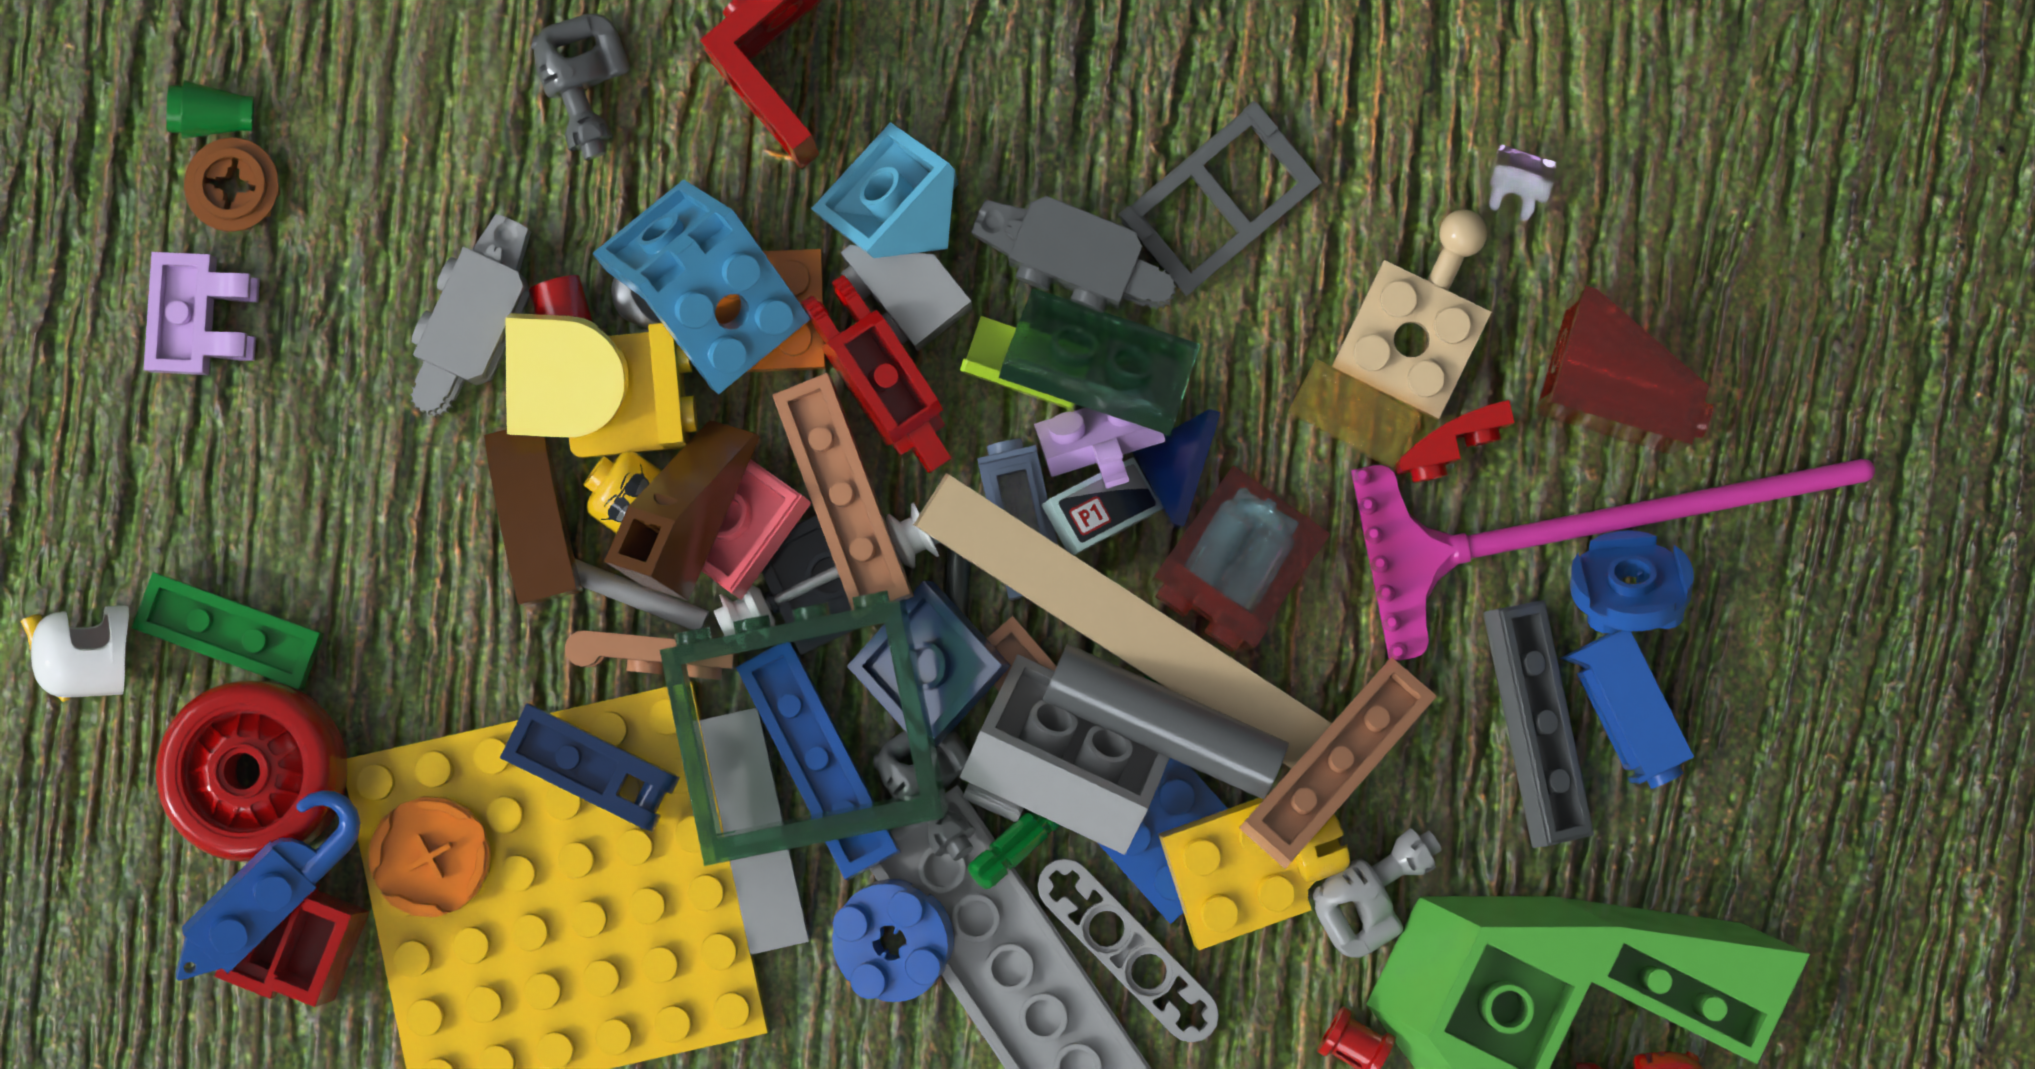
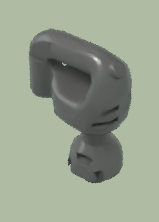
(573, 75)
(945, 834)

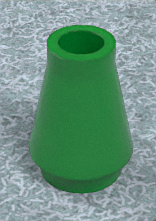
(206, 111)

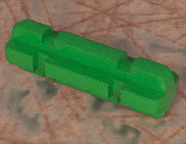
(1010, 849)

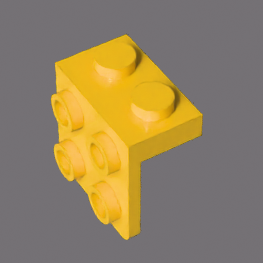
(655, 408)

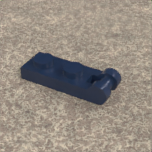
(587, 766)

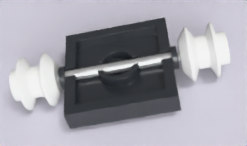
(806, 575)

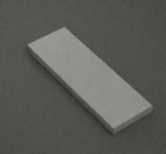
(1012, 961)

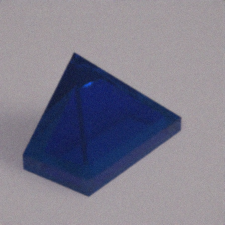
(1177, 464)

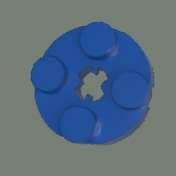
(1616, 605)
(871, 967)

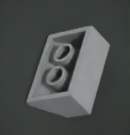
(1062, 762)

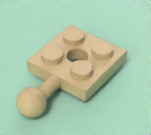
(1448, 320)

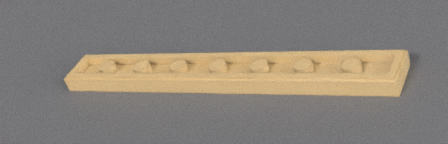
(1113, 615)

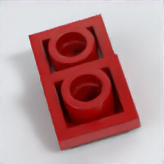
(1439, 448)

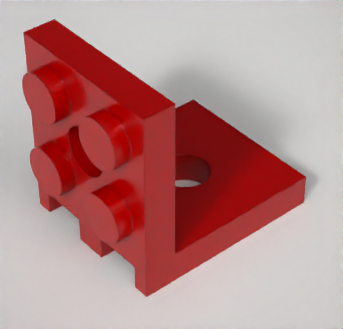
(741, 37)

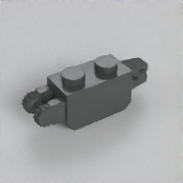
(1075, 252)

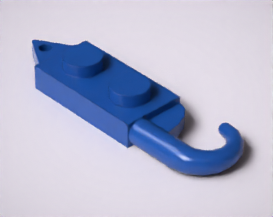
(264, 892)

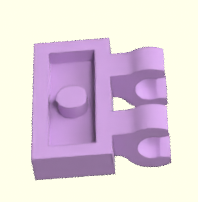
(182, 314)

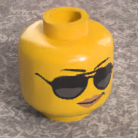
(617, 486)

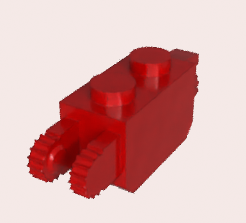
(881, 377)

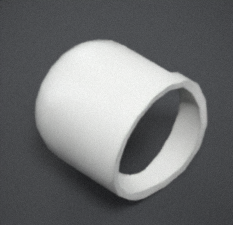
(81, 659)

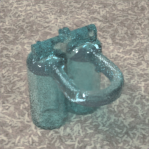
(1243, 548)

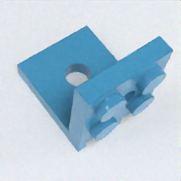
(684, 261)

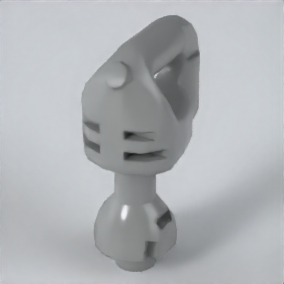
(1367, 891)

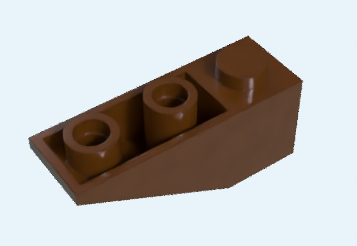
(682, 510)

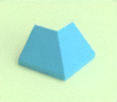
(892, 198)

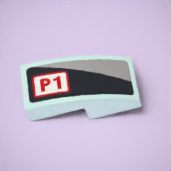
(1093, 513)

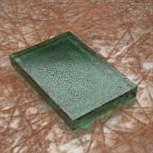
(1100, 361)

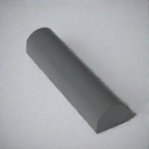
(1166, 721)
(1538, 724)

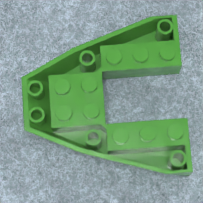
(1506, 974)

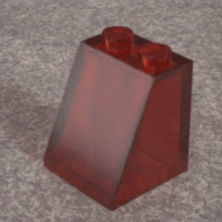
(1620, 379)

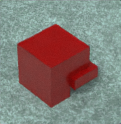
(304, 952)

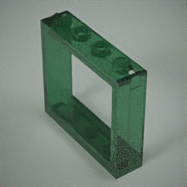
(824, 826)

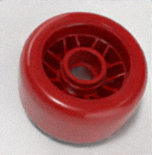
(296, 755)

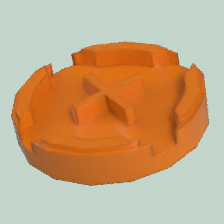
(429, 856)

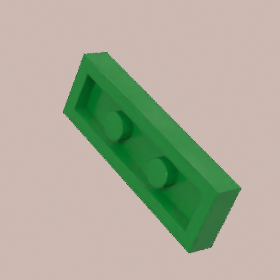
(227, 631)

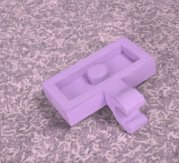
(1089, 438)

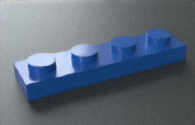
(813, 751)

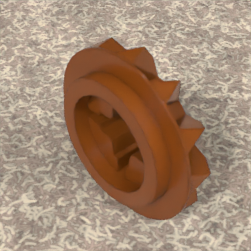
(218, 162)

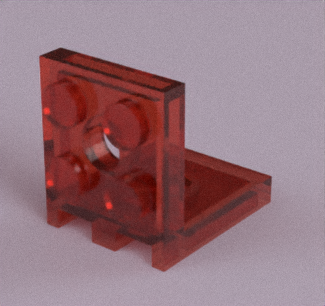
(1227, 621)

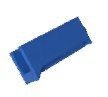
(1631, 708)

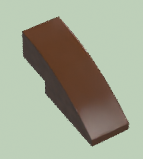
(532, 517)

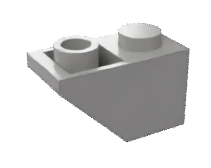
(911, 289)

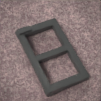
(1193, 167)

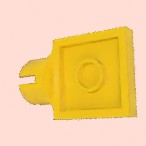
(1236, 886)

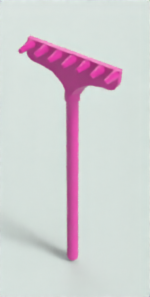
(1411, 558)

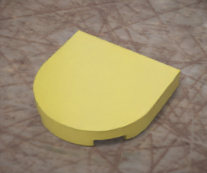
(561, 376)

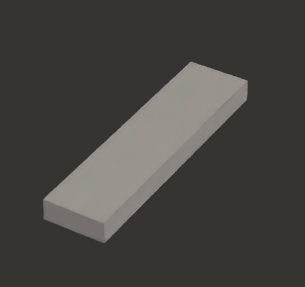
(750, 798)

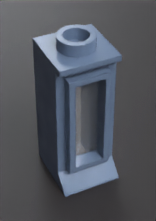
(1016, 485)

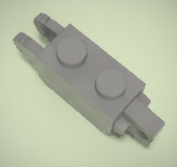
(468, 326)

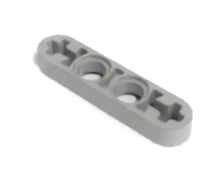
(1122, 954)

